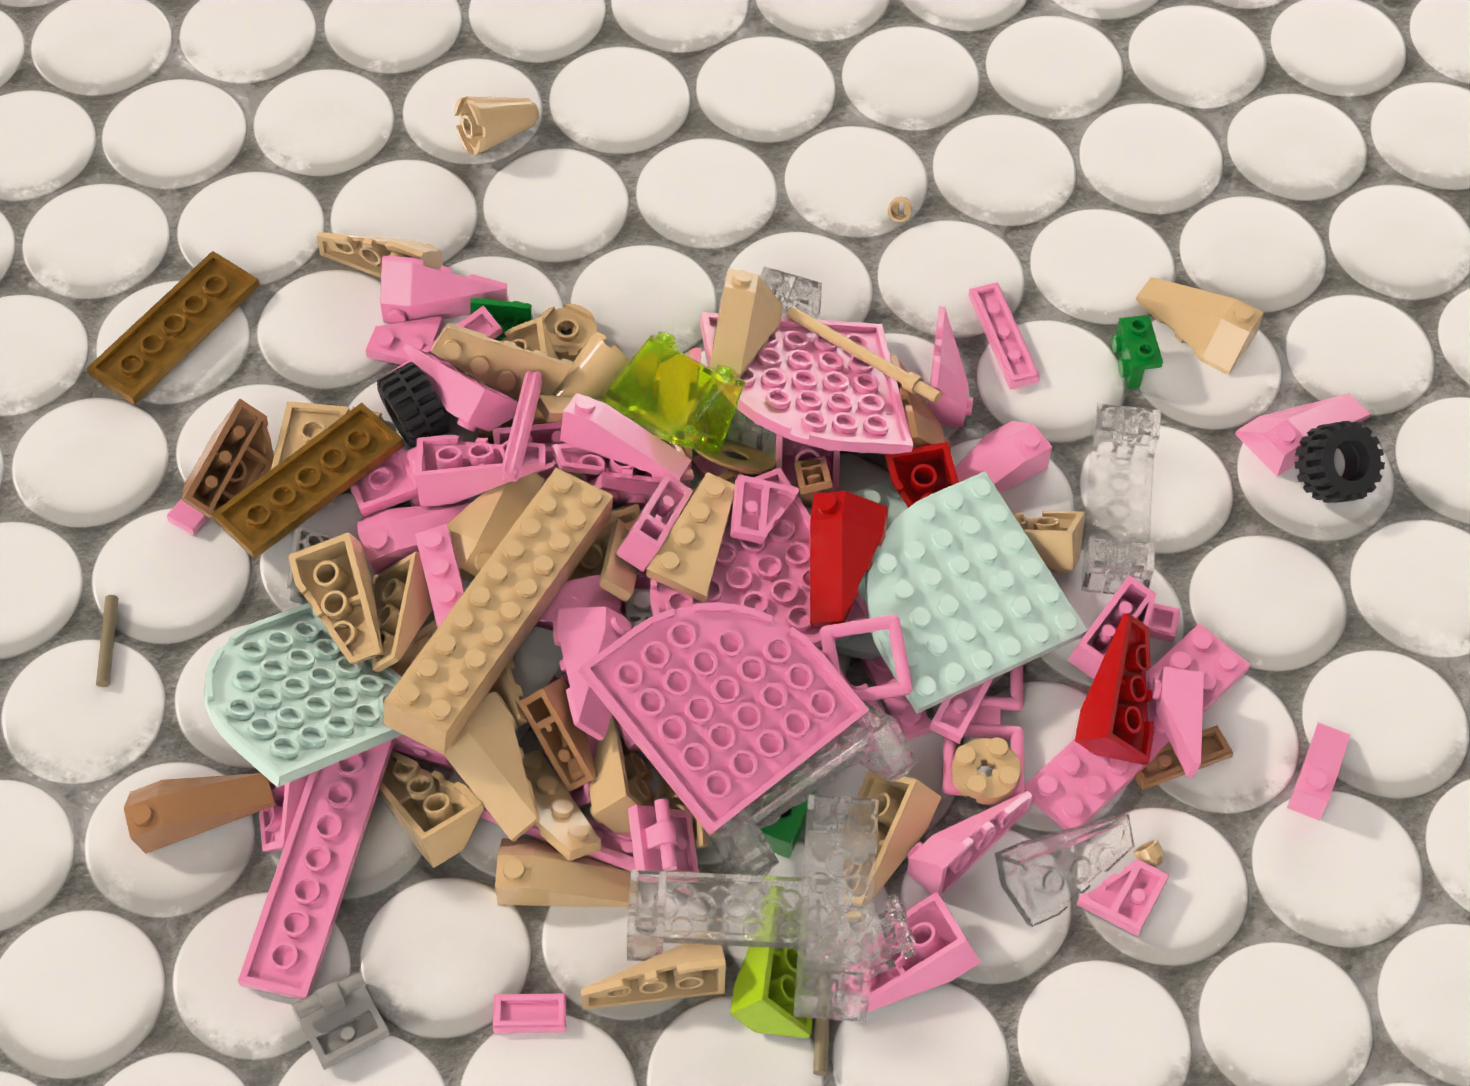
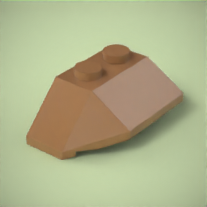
(231, 461)

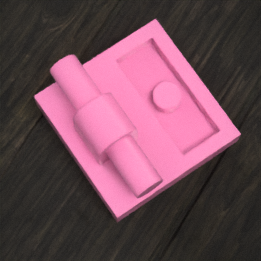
(662, 838)

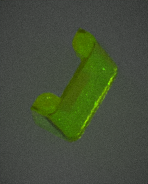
(676, 395)

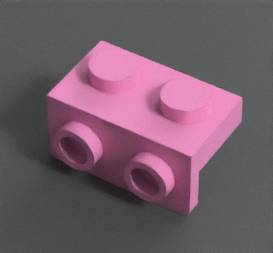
(624, 490)

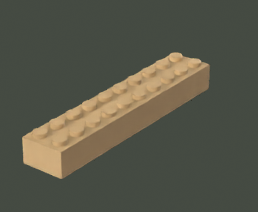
(497, 612)

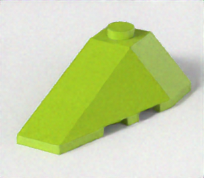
(767, 992)

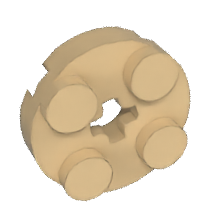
(573, 317)
(977, 785)

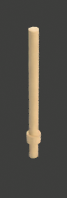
(910, 381)

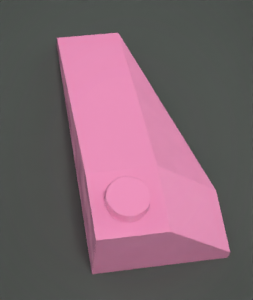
(1007, 455)
(584, 462)
(458, 469)
(582, 635)
(954, 850)

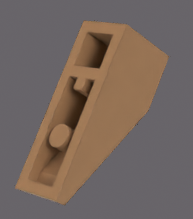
(813, 478)
(562, 741)

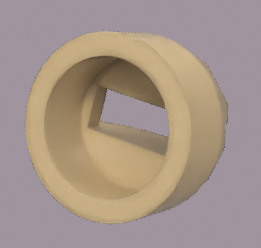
(893, 209)
(1150, 853)

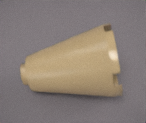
(492, 120)
(593, 369)

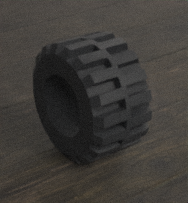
(413, 404)
(1360, 456)

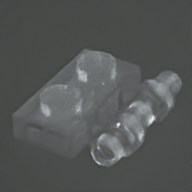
(901, 940)

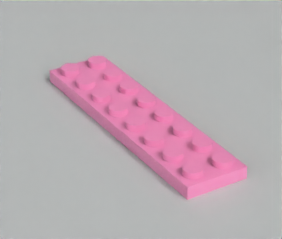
(1082, 784)
(313, 875)

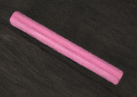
(521, 426)

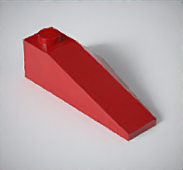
(921, 471)
(842, 543)
(1115, 709)

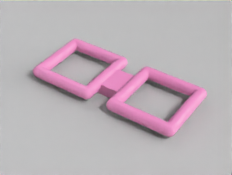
(893, 624)
(988, 725)

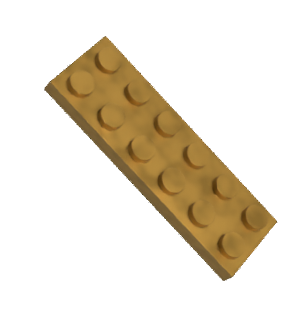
(173, 327)
(307, 480)

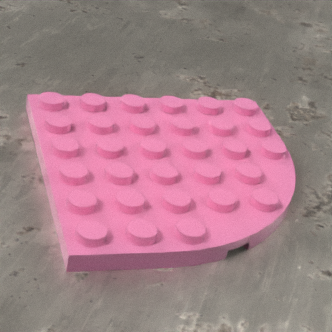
(821, 392)
(764, 575)
(722, 702)

